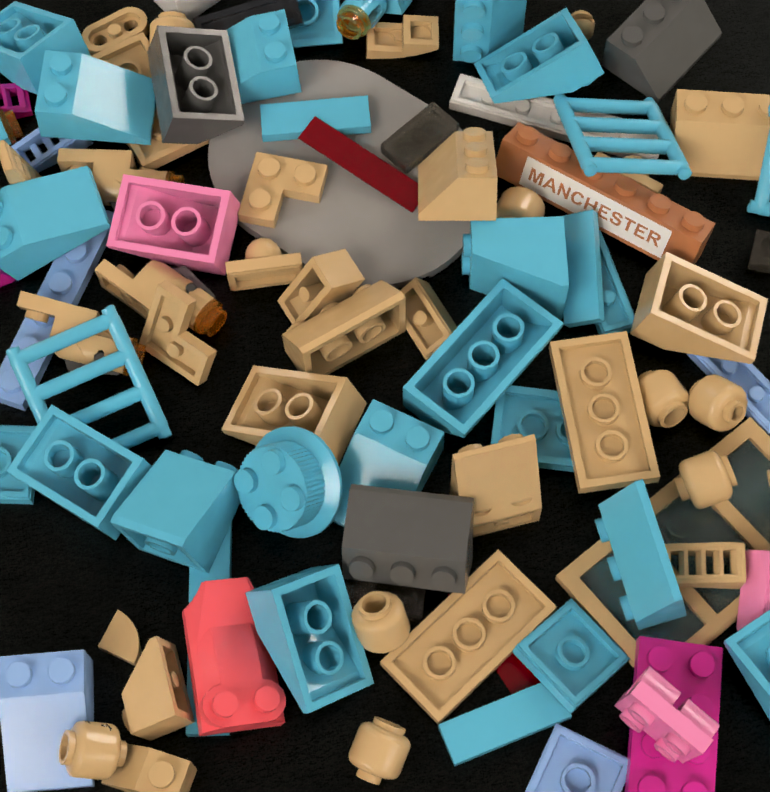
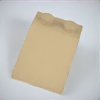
(698, 312)
(296, 398)

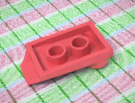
(228, 663)

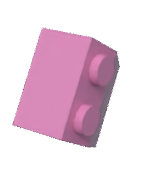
(175, 223)

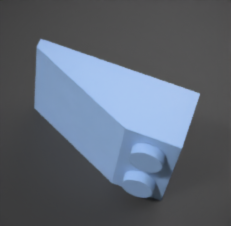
(37, 704)

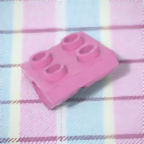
(678, 732)

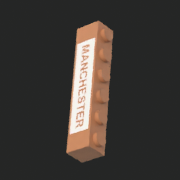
(623, 206)

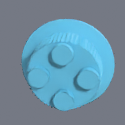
(290, 483)

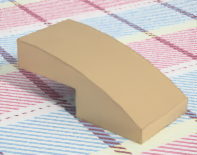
(398, 40)

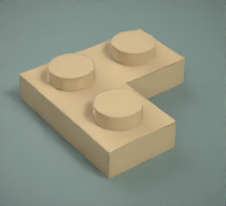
(275, 178)
(168, 336)

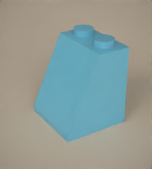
(524, 253)
(180, 509)

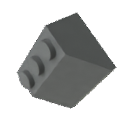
(660, 44)
(194, 84)
(408, 538)

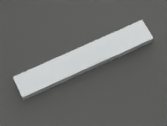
(540, 113)

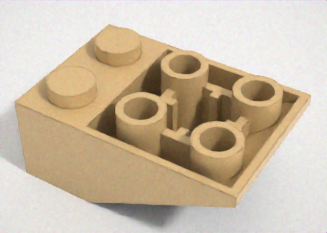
(501, 481)

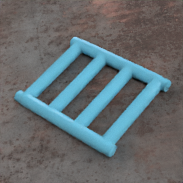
(656, 125)
(125, 355)

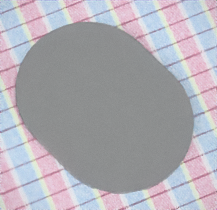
(352, 215)

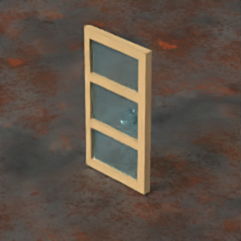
(738, 519)

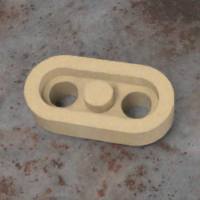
(115, 29)

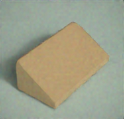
(426, 317)

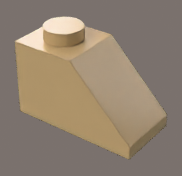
(321, 282)
(156, 693)
(152, 772)

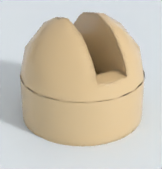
(585, 22)

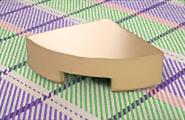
(122, 639)

